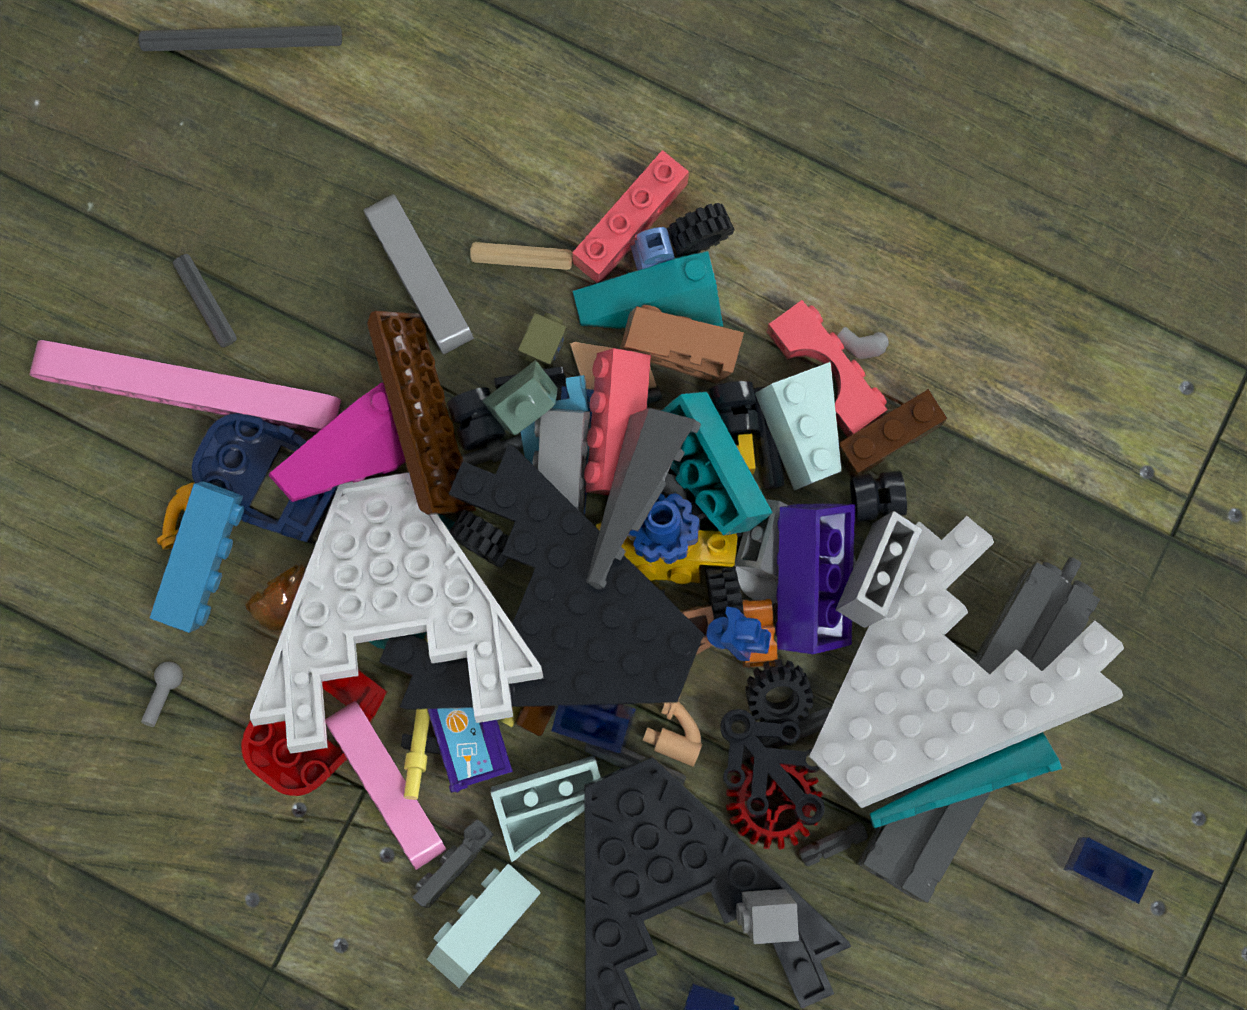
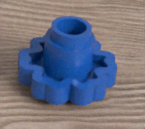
(666, 530)

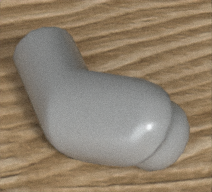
(865, 346)

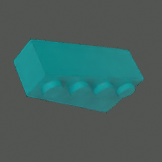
(716, 469)

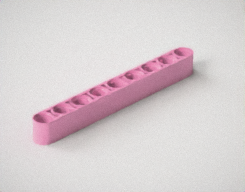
(182, 386)

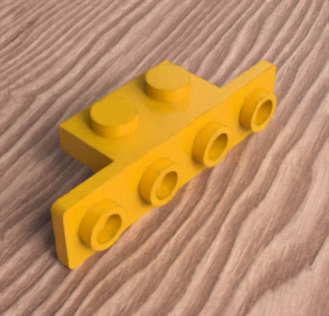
(709, 550)

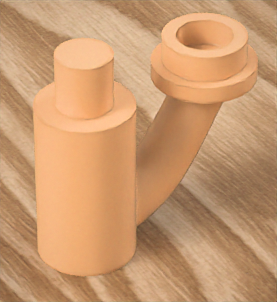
(674, 745)

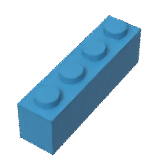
(197, 557)

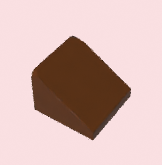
(535, 719)

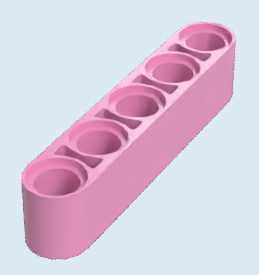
(385, 784)

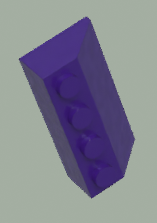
(812, 574)

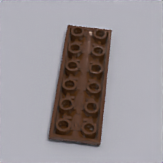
(418, 409)

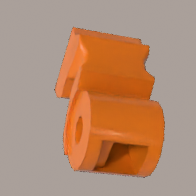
(763, 612)

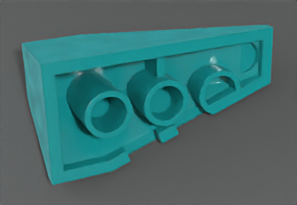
(675, 287)

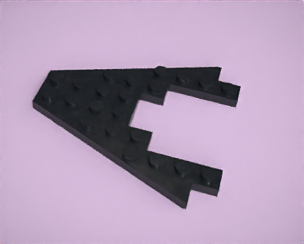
(656, 849)

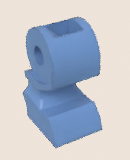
(652, 248)

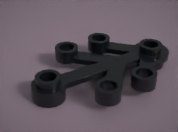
(768, 762)

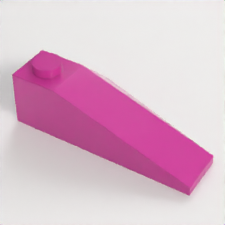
(346, 450)

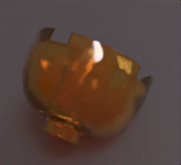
(277, 599)

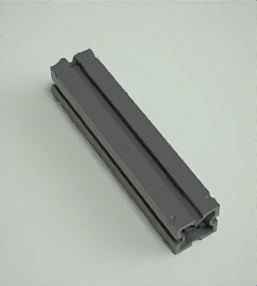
(1040, 623)

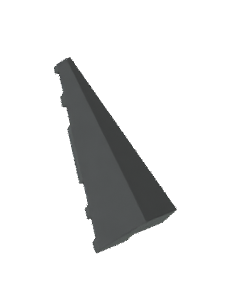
(644, 461)

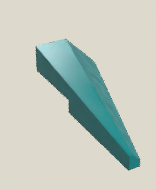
(1002, 768)

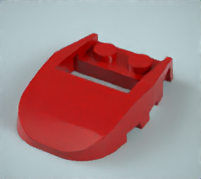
(302, 772)

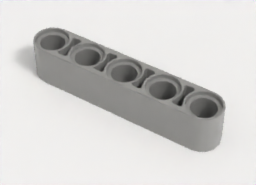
(418, 274)

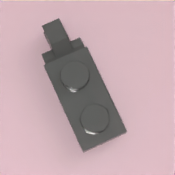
(454, 863)

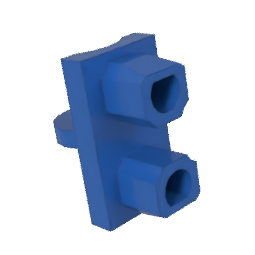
(738, 634)

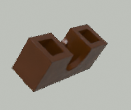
(890, 433)

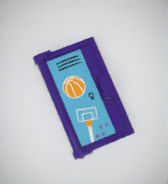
(469, 748)

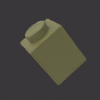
(543, 340)

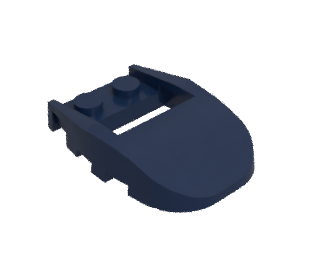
(238, 458)

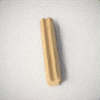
(521, 255)

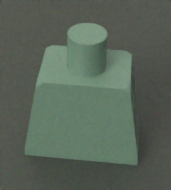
(522, 399)

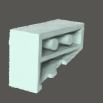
(804, 424)
(541, 803)
(482, 924)

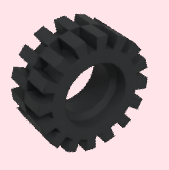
(700, 229)
(480, 537)
(723, 589)
(775, 677)

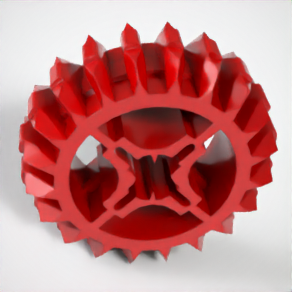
(769, 828)

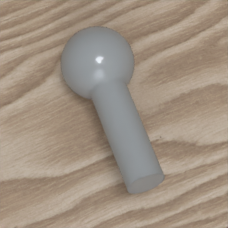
(167, 677)

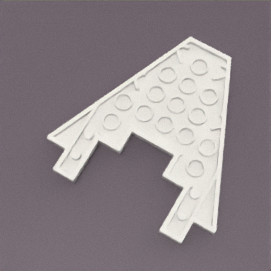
(381, 576)
(927, 707)

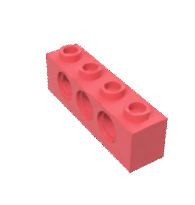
(630, 216)

